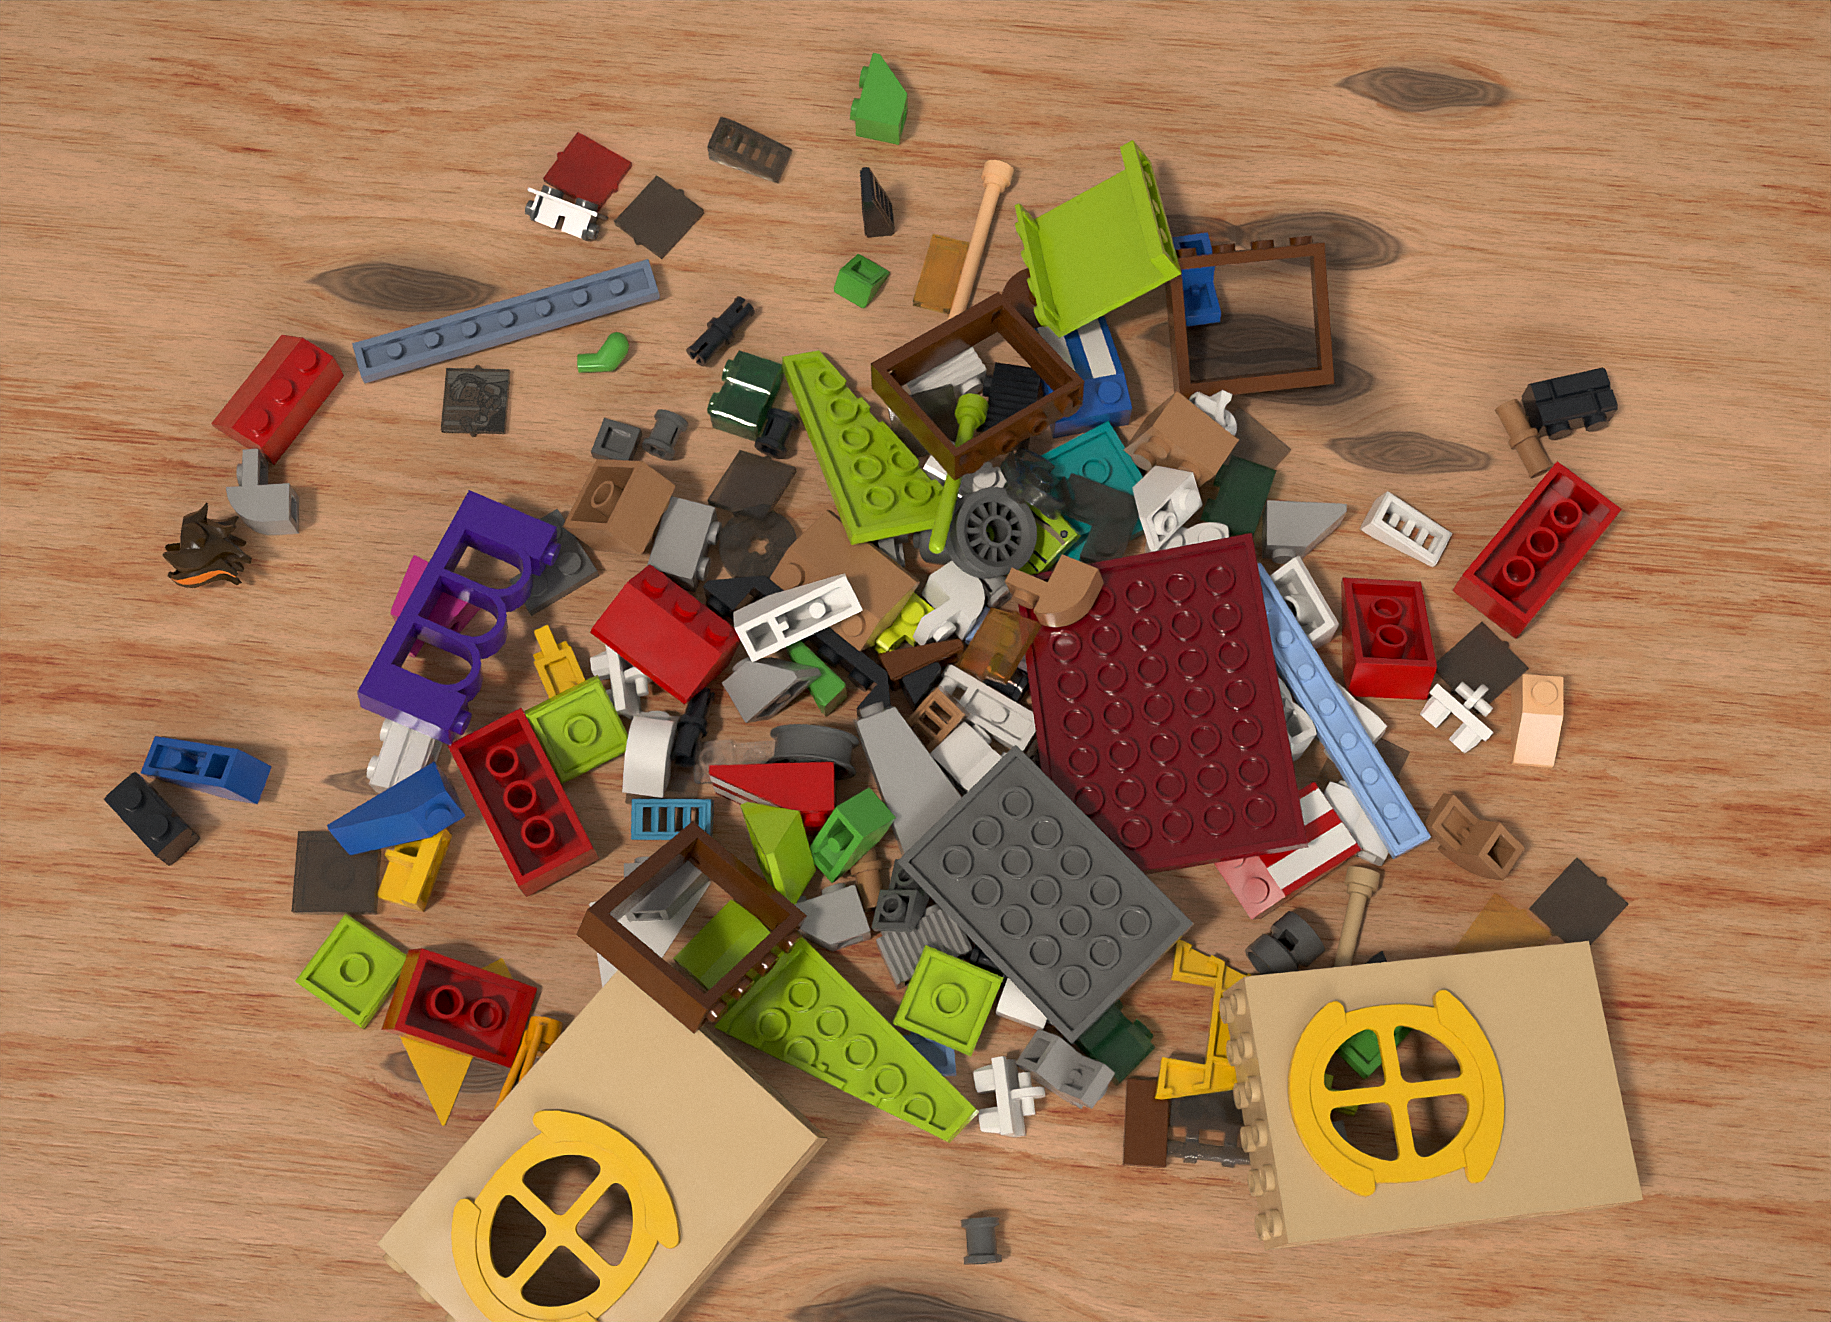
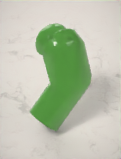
(607, 357)

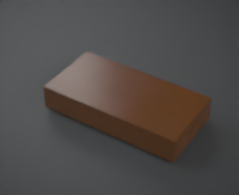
(1144, 1125)

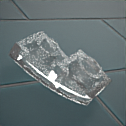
(729, 753)

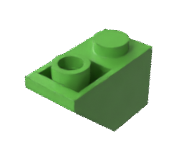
(882, 104)

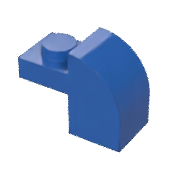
(1198, 286)

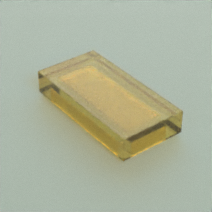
(940, 274)

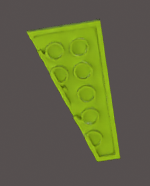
(863, 461)
(829, 1030)

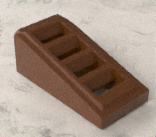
(908, 660)

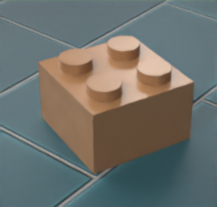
(1181, 439)
(619, 506)

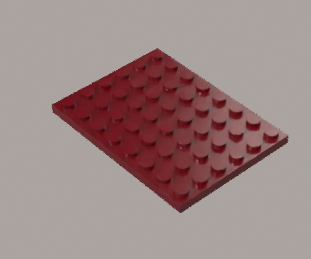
(1170, 709)

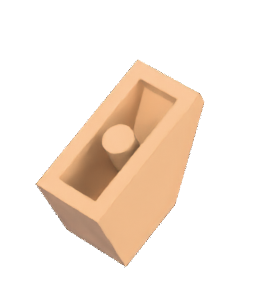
(1536, 719)

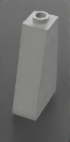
(904, 773)

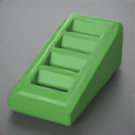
(827, 689)

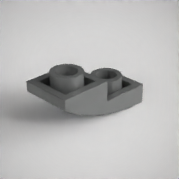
(901, 905)

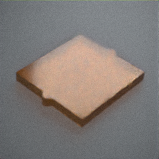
(998, 646)

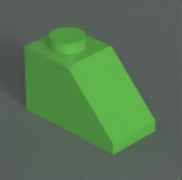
(850, 833)

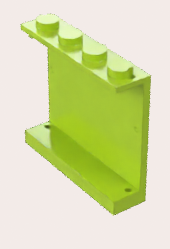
(1098, 247)

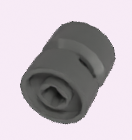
(1269, 951)

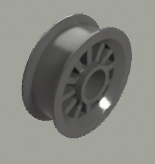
(990, 507)
(814, 744)

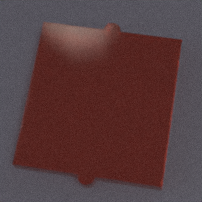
(587, 171)

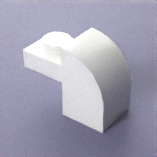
(956, 605)
(648, 753)

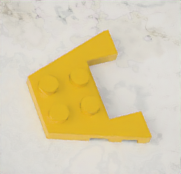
(1187, 1078)

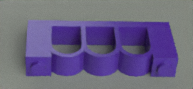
(439, 708)

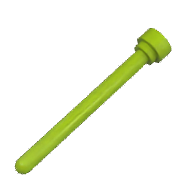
(970, 414)

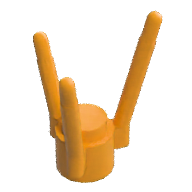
(535, 1042)

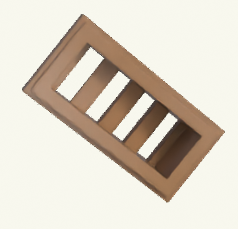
(949, 705)

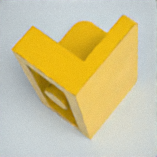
(414, 870)

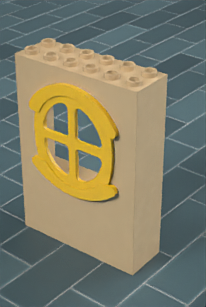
(1535, 1072)
(663, 1116)

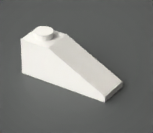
(794, 615)

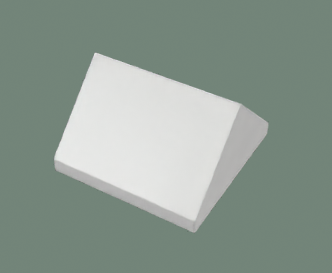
(1305, 602)

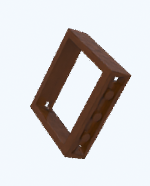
(954, 337)
(1259, 382)
(650, 971)

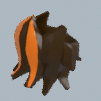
(206, 551)

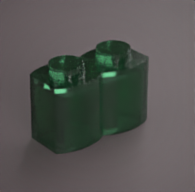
(746, 395)
(1240, 496)
(1117, 1042)

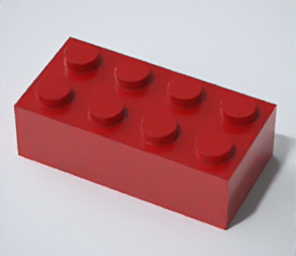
(1536, 550)
(523, 802)

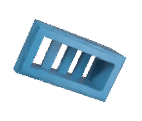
(706, 816)

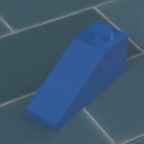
(207, 769)
(401, 814)

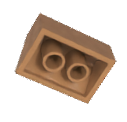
(875, 577)

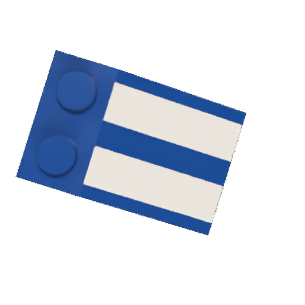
(1096, 360)

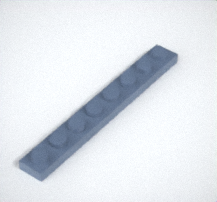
(505, 321)

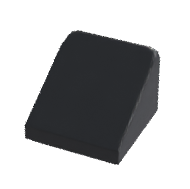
(919, 684)

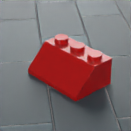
(279, 396)
(667, 634)

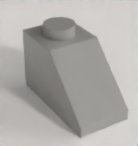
(1297, 527)
(767, 686)

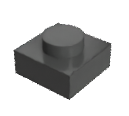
(616, 441)

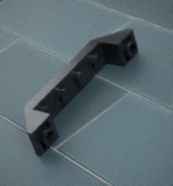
(732, 594)

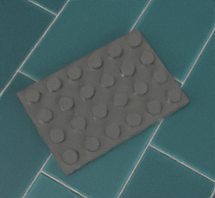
(1045, 894)

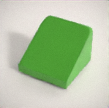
(860, 280)

